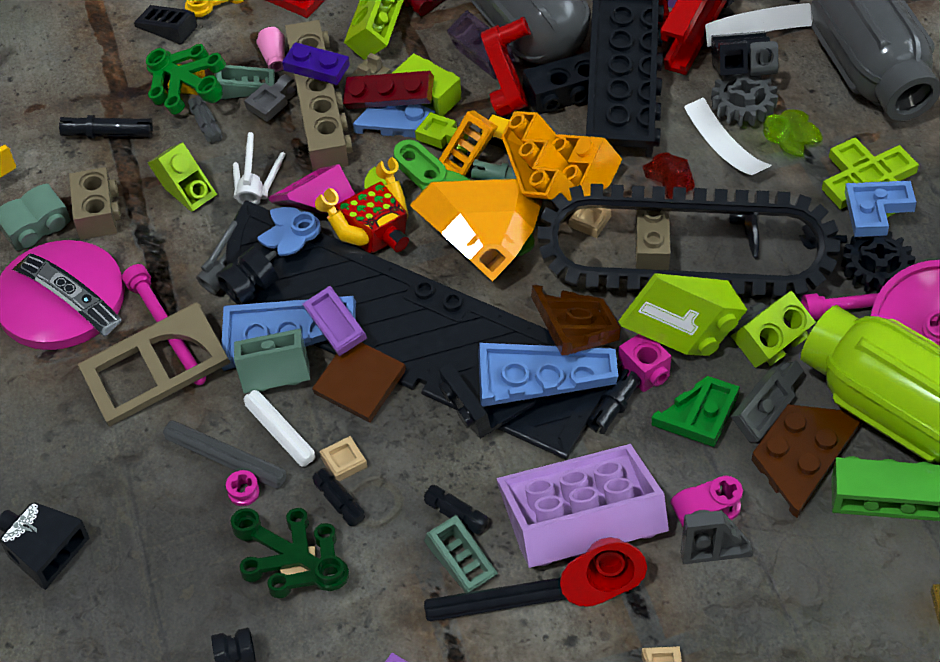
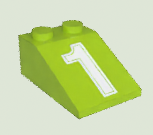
(685, 313)

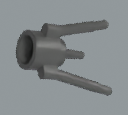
(211, 267)

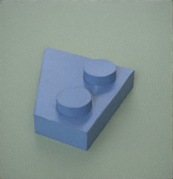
(392, 119)

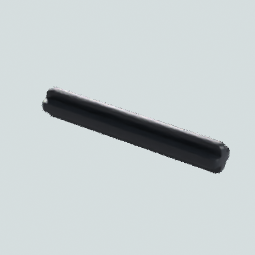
(493, 599)

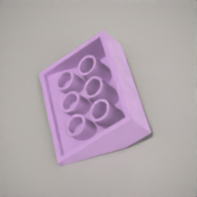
(578, 501)

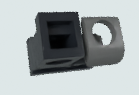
(736, 51)

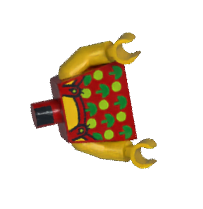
(372, 216)

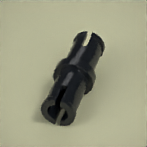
(613, 401)

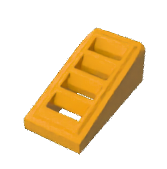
(464, 128)

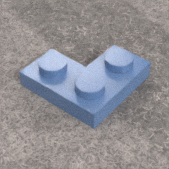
(872, 200)

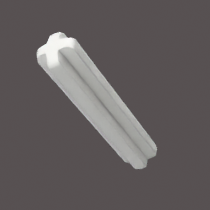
(279, 428)

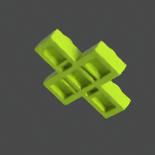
(861, 166)

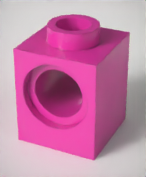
(642, 350)

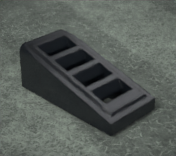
(177, 29)

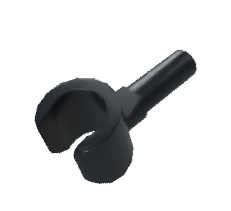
(809, 238)

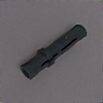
(105, 127)

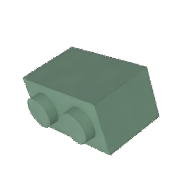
(271, 361)

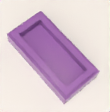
(334, 320)

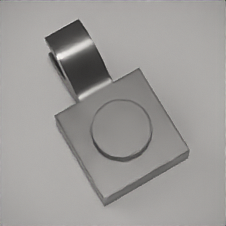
(270, 99)

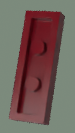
(388, 90)

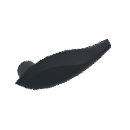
(751, 230)

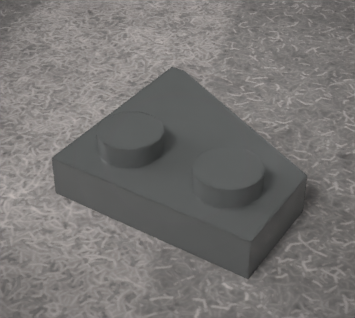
(712, 538)

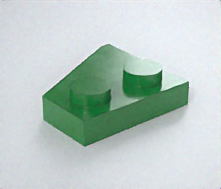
(700, 412)

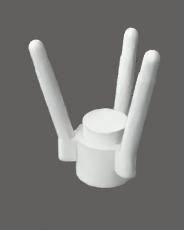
(250, 186)

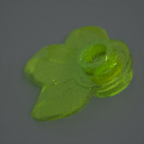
(791, 131)

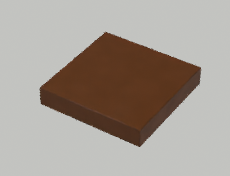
(360, 380)

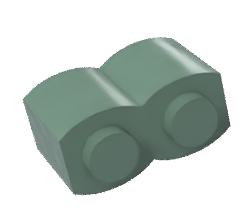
(32, 217)

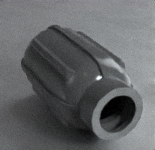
(555, 26)
(880, 53)

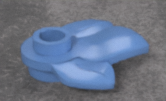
(290, 230)

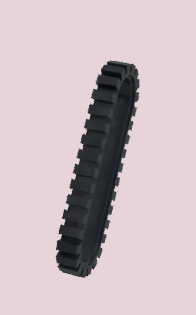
(678, 203)

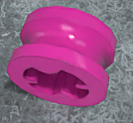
(251, 491)

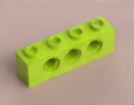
(372, 26)

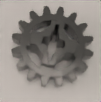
(744, 98)

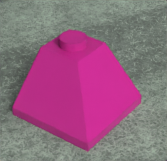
(306, 190)

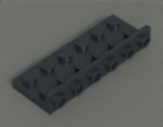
(625, 73)

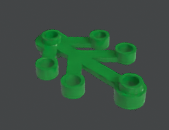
(163, 62)

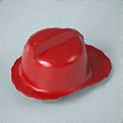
(603, 572)

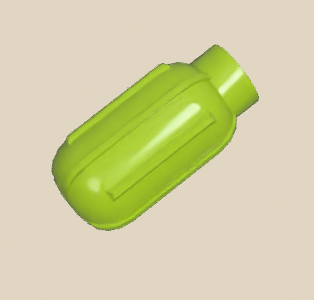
(881, 376)

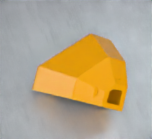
(555, 162)
(481, 219)

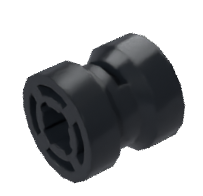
(233, 649)

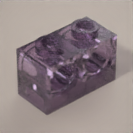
(466, 38)

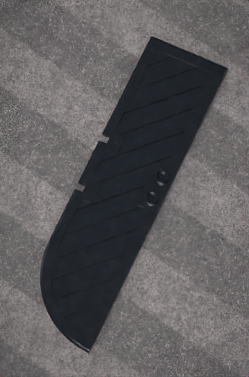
(415, 323)

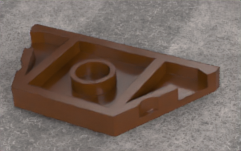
(576, 320)
(803, 450)

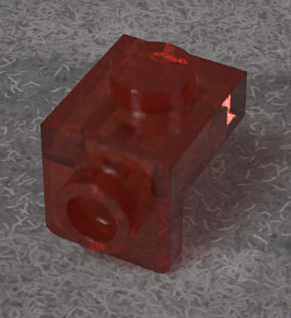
(670, 171)

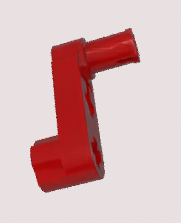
(495, 39)

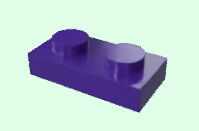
(316, 63)

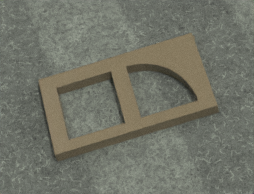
(185, 324)

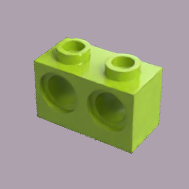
(772, 327)

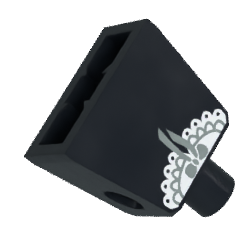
(41, 540)

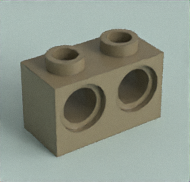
(94, 203)
(652, 240)

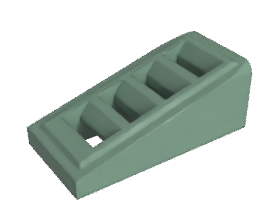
(235, 80)
(456, 528)

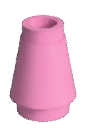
(272, 46)

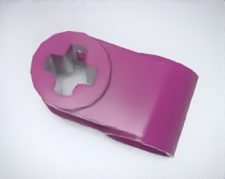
(710, 498)

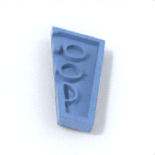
(268, 318)
(537, 371)

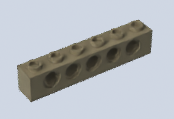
(320, 104)

